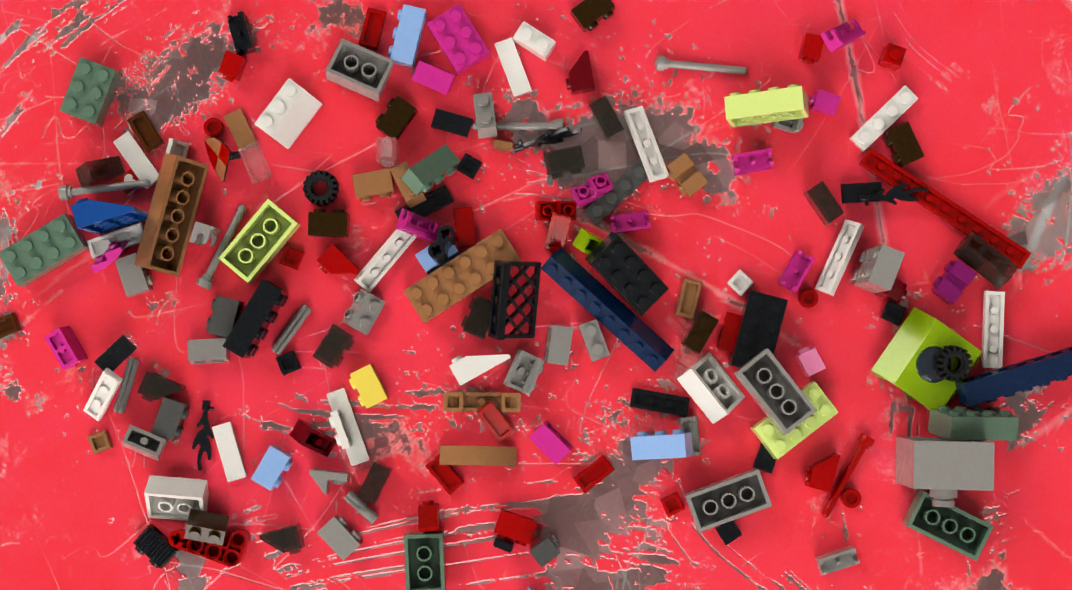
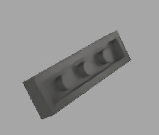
(622, 189)

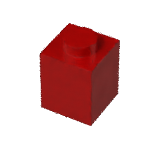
(811, 48)
(892, 56)
(232, 66)

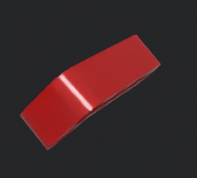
(205, 550)

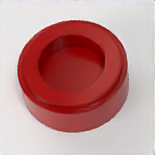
(213, 127)
(808, 298)
(850, 498)

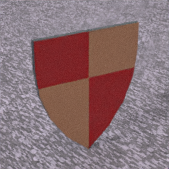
(220, 156)

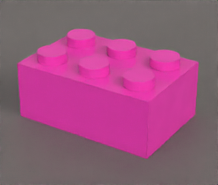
(458, 39)

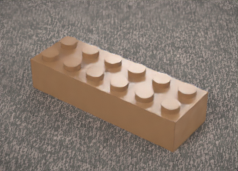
(171, 214)
(460, 276)

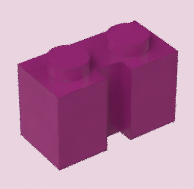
(953, 281)

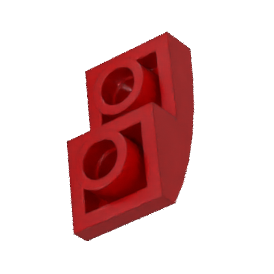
(544, 209)

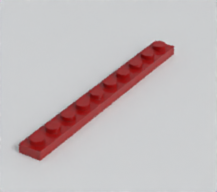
(943, 207)

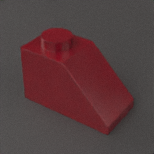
(581, 76)
(897, 292)
(312, 438)

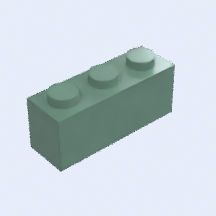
(431, 170)

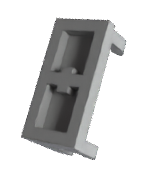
(202, 233)
(558, 345)
(207, 351)
(690, 424)
(837, 560)

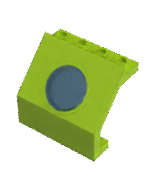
(910, 358)

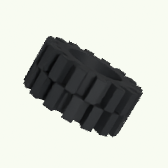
(320, 199)
(963, 363)

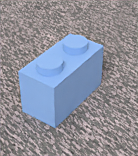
(272, 467)

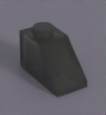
(99, 171)
(157, 386)
(285, 539)

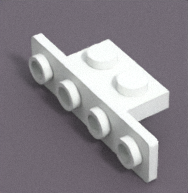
(346, 426)

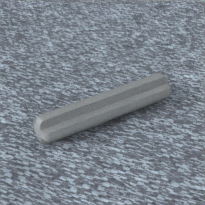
(291, 329)
(126, 385)

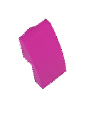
(594, 189)
(113, 251)

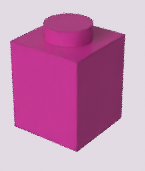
(824, 102)

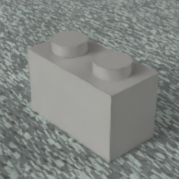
(485, 115)
(133, 277)
(594, 340)
(144, 442)
(340, 537)

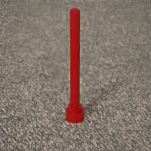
(864, 443)

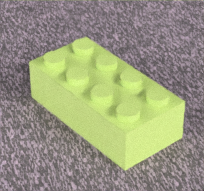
(766, 106)
(259, 241)
(780, 444)

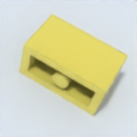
(368, 386)

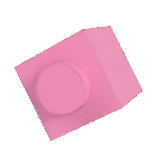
(809, 361)

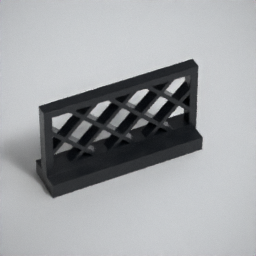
(500, 300)

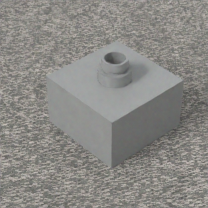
(944, 466)

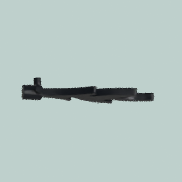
(553, 138)
(896, 192)
(201, 438)

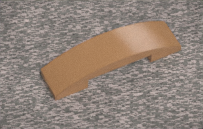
(475, 400)
(478, 455)

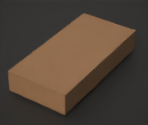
(239, 128)
(688, 298)

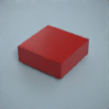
(291, 258)
(672, 504)

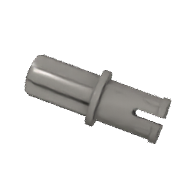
(361, 507)

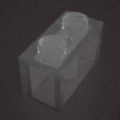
(387, 151)

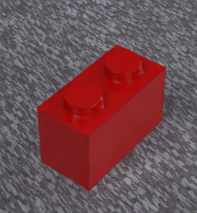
(515, 527)

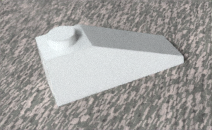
(470, 367)

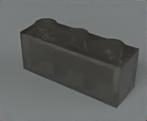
(985, 260)

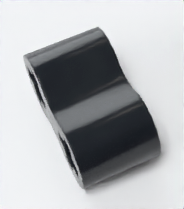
(442, 244)

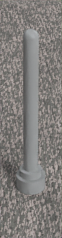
(664, 63)
(554, 125)
(66, 192)
(206, 280)

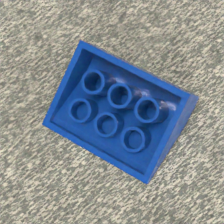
(105, 217)

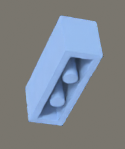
(407, 35)
(661, 445)

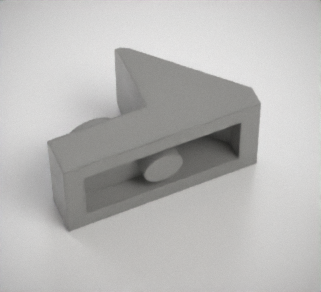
(323, 477)

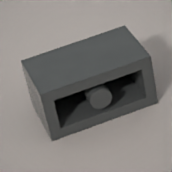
(224, 316)
(170, 419)
(545, 549)

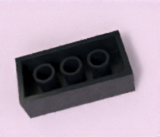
(626, 273)
(255, 319)
(758, 327)

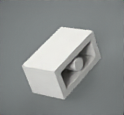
(534, 41)

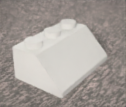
(288, 113)
(711, 388)
(175, 496)

